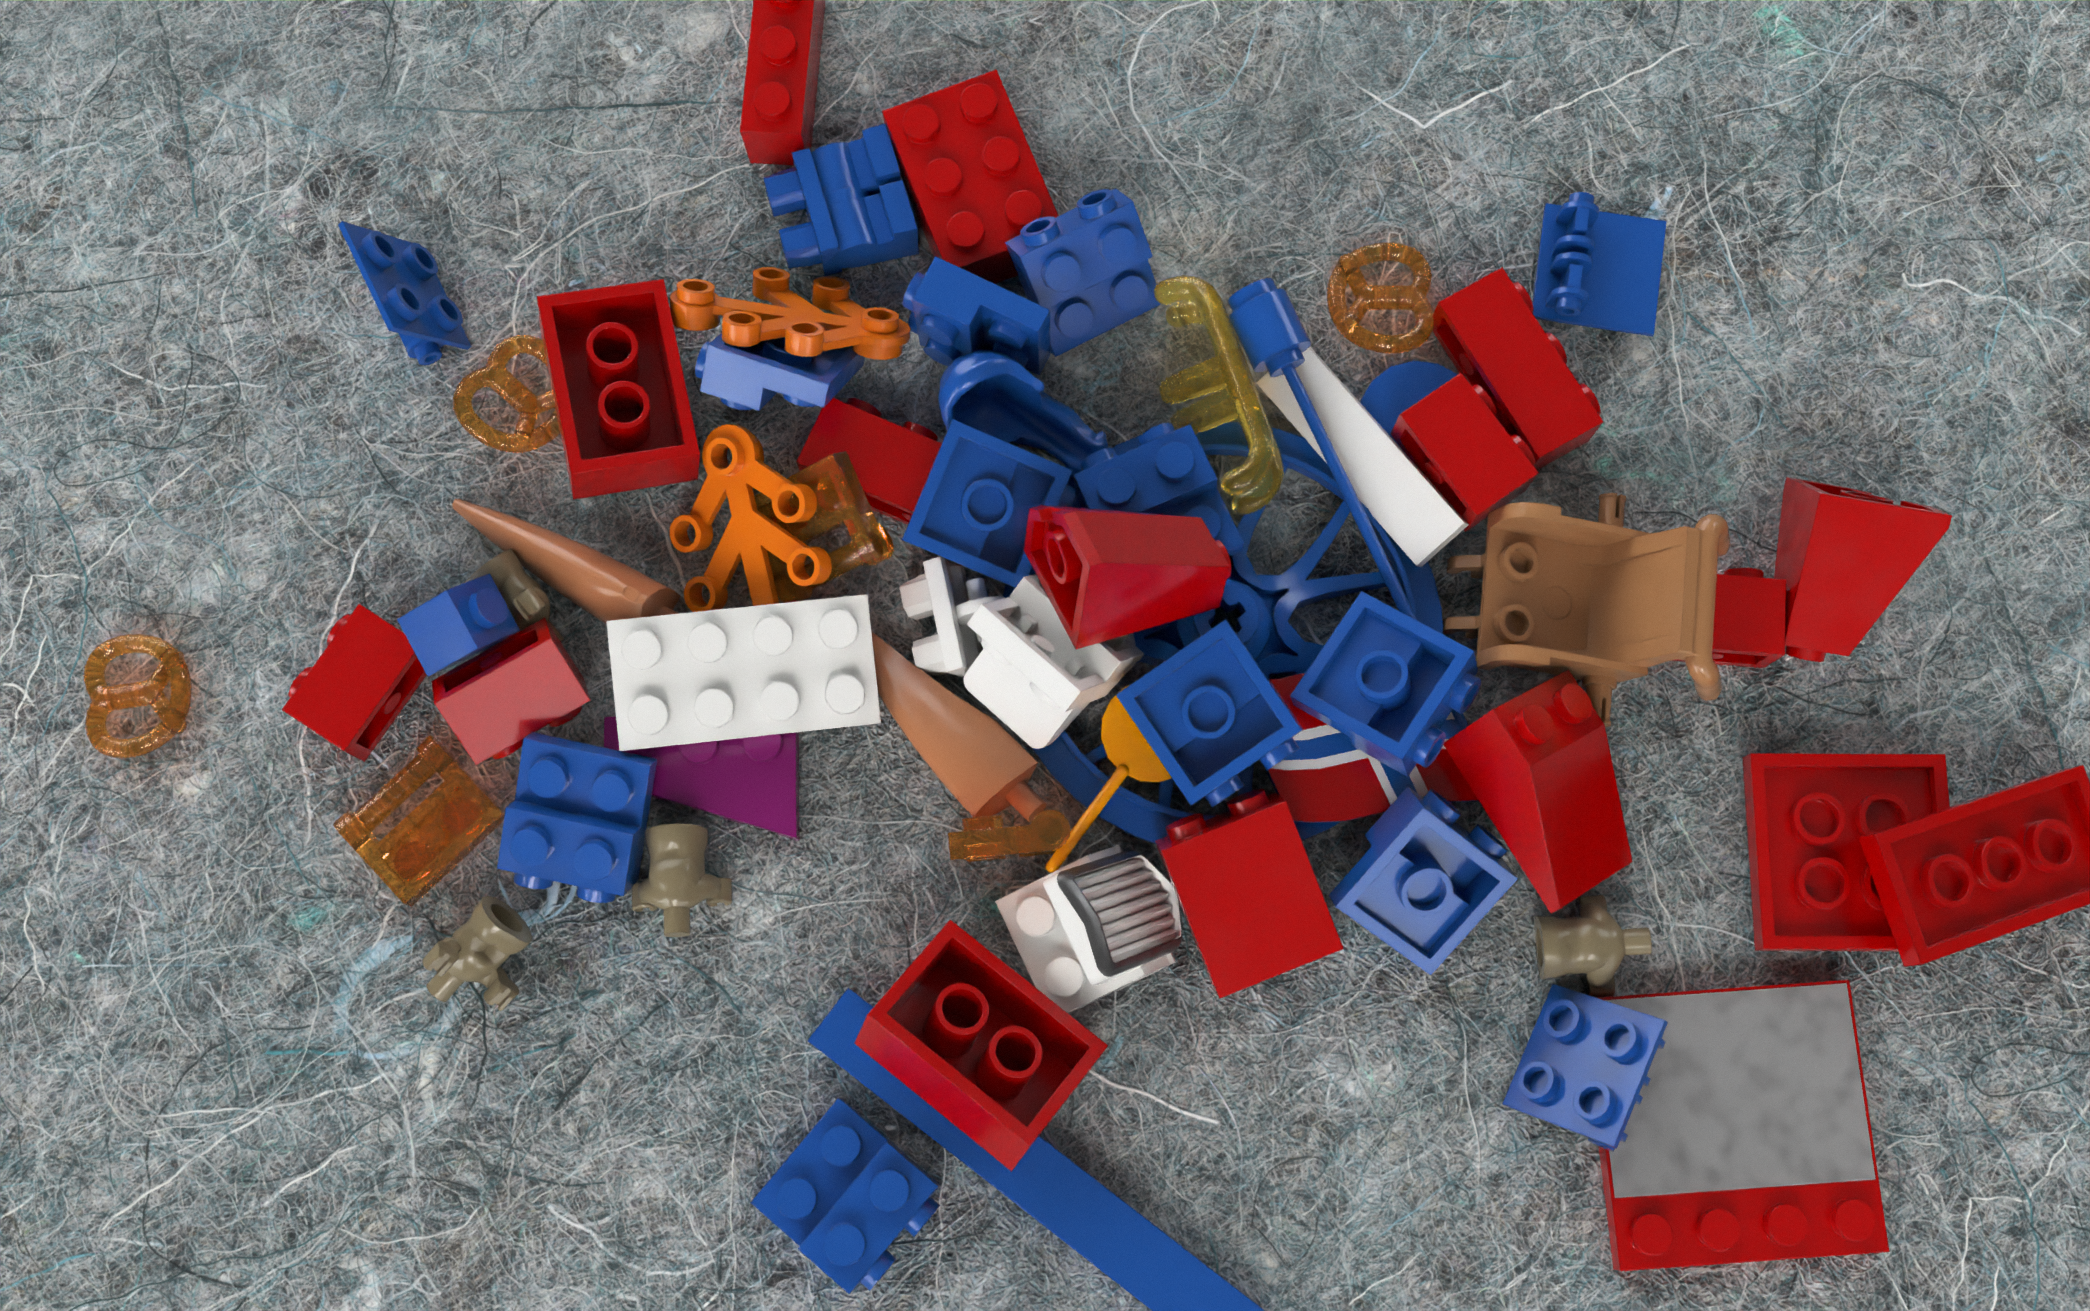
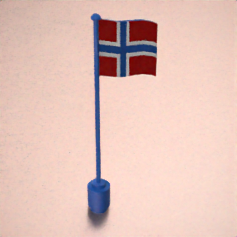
(1327, 774)

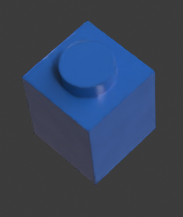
(458, 624)

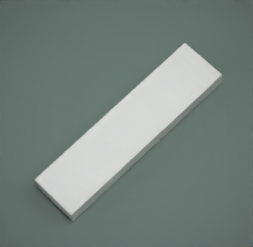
(1375, 464)

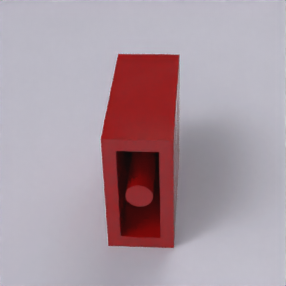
(1248, 891)

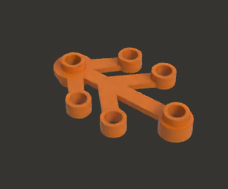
(807, 329)
(749, 530)

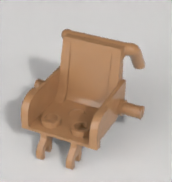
(1594, 596)

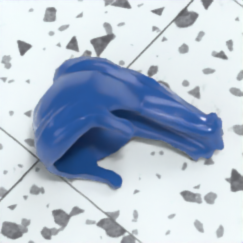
(1010, 403)

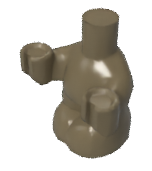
(519, 590)
(678, 876)
(1587, 945)
(478, 952)

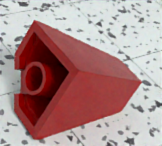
(1845, 561)
(1123, 569)

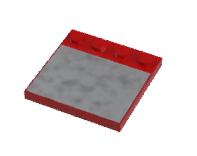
(1746, 1133)

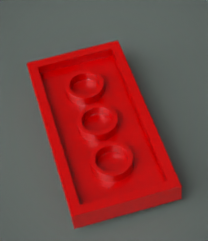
(1984, 865)

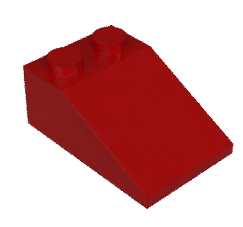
(1548, 787)

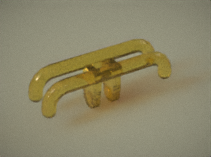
(1262, 472)

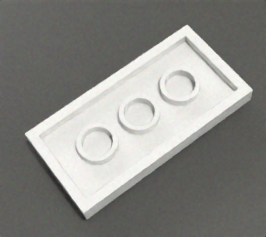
(743, 672)

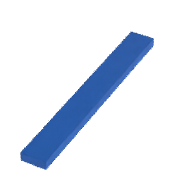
(1048, 1189)

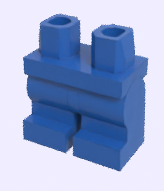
(851, 202)

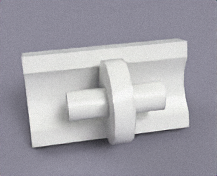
(952, 601)

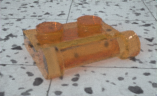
(838, 503)
(433, 834)
(988, 839)

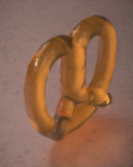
(1381, 297)
(514, 393)
(137, 694)

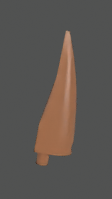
(573, 569)
(956, 740)

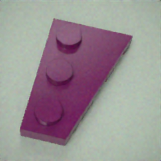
(733, 778)

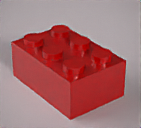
(969, 173)
(618, 388)
(979, 1044)

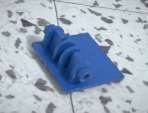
(1598, 267)
(407, 292)
(1586, 1065)

